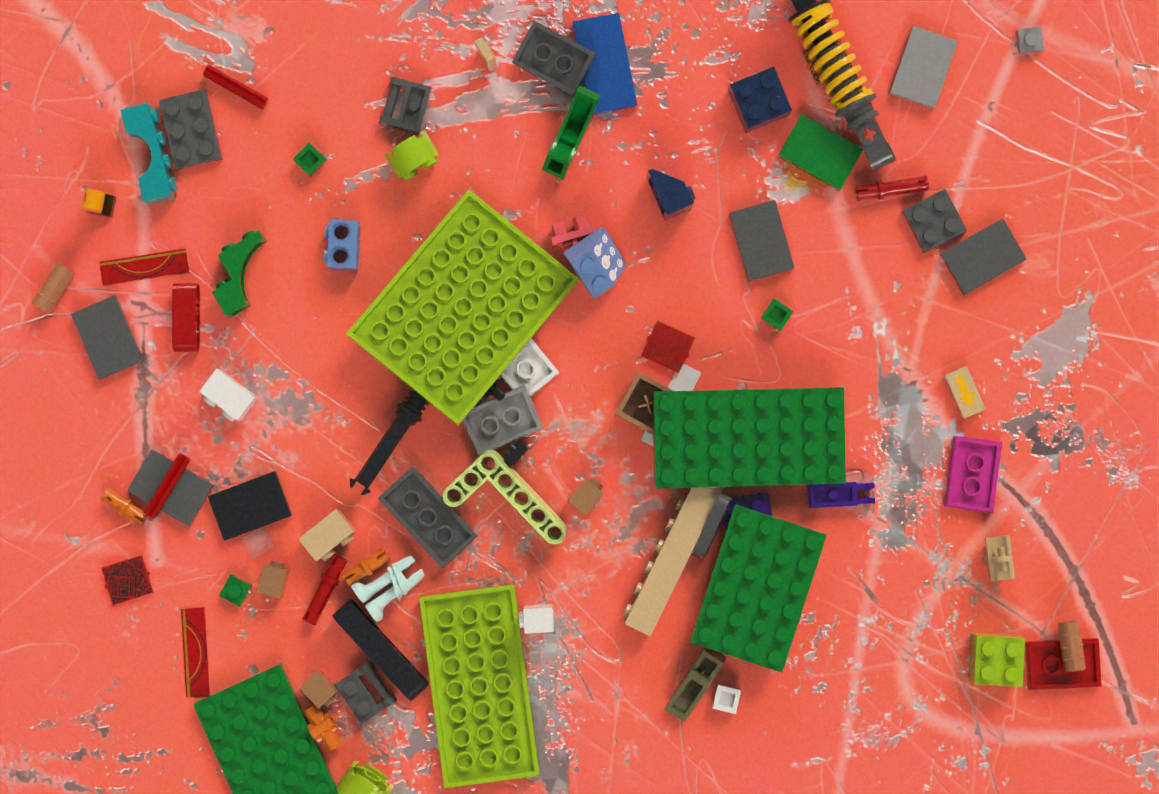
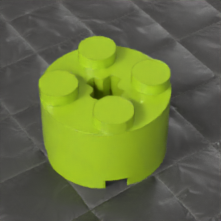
(412, 155)
(363, 781)

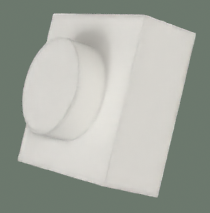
(726, 699)

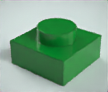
(309, 159)
(777, 314)
(235, 590)

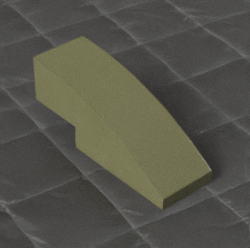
(695, 683)

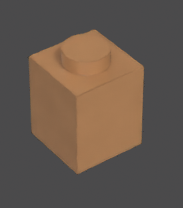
(586, 495)
(273, 579)
(320, 689)

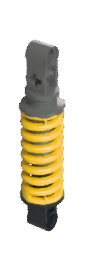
(841, 79)

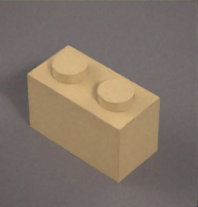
(327, 535)

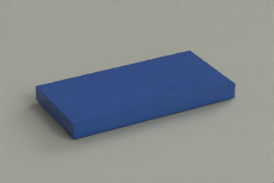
(610, 70)

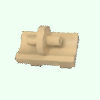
(999, 558)

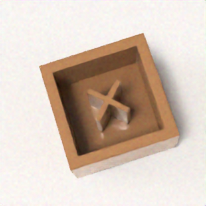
(638, 402)

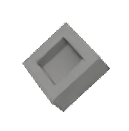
(1030, 40)

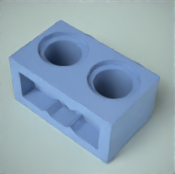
(350, 245)

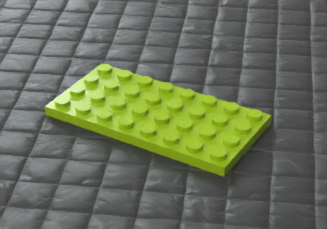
(479, 686)

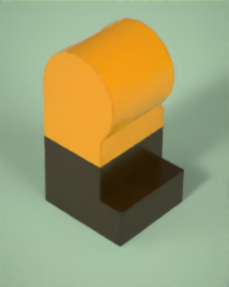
(98, 203)

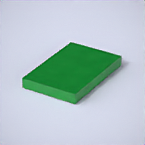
(820, 152)

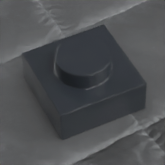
(514, 452)

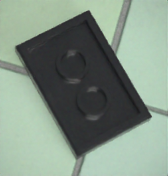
(250, 505)

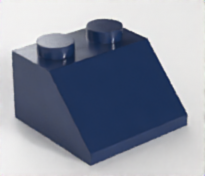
(670, 194)

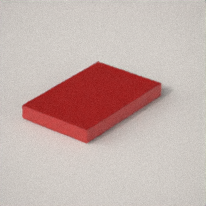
(1047, 671)

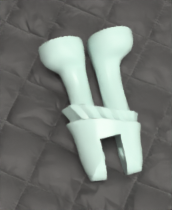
(400, 586)

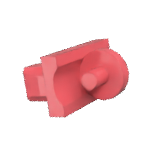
(561, 237)

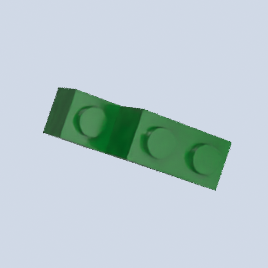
(571, 132)
(235, 257)

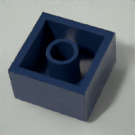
(759, 99)

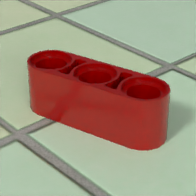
(186, 317)

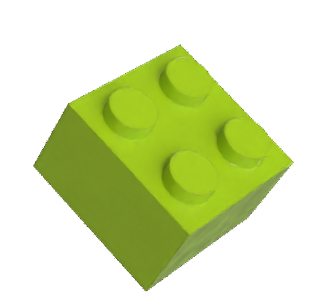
(996, 659)

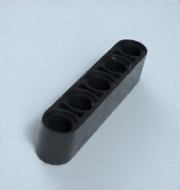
(380, 650)

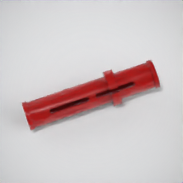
(882, 189)
(326, 586)

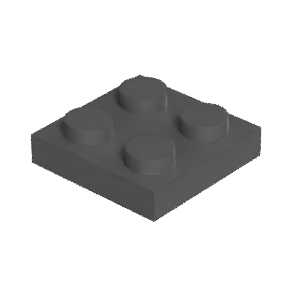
(934, 220)

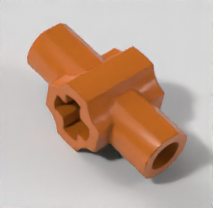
(323, 727)

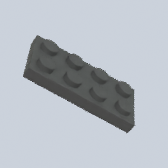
(427, 517)

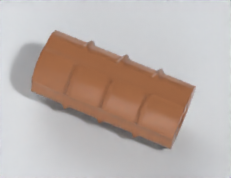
(53, 288)
(1071, 646)

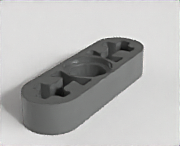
(712, 526)

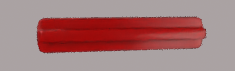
(235, 86)
(167, 485)

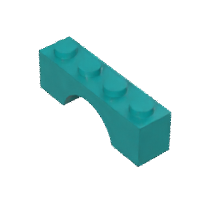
(156, 182)

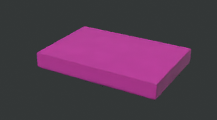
(973, 474)

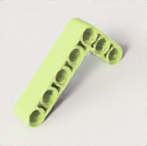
(509, 492)

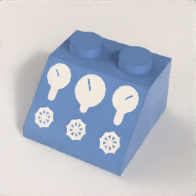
(596, 262)

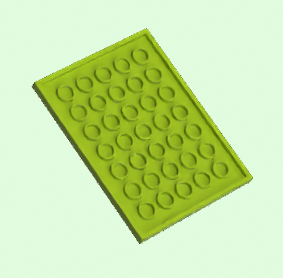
(462, 307)

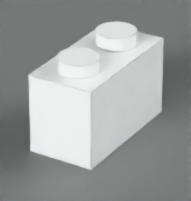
(228, 395)
(537, 618)

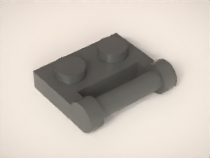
(412, 108)
(358, 695)

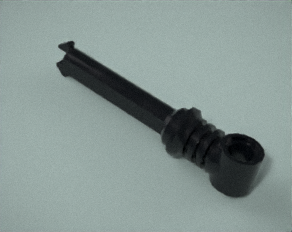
(406, 415)

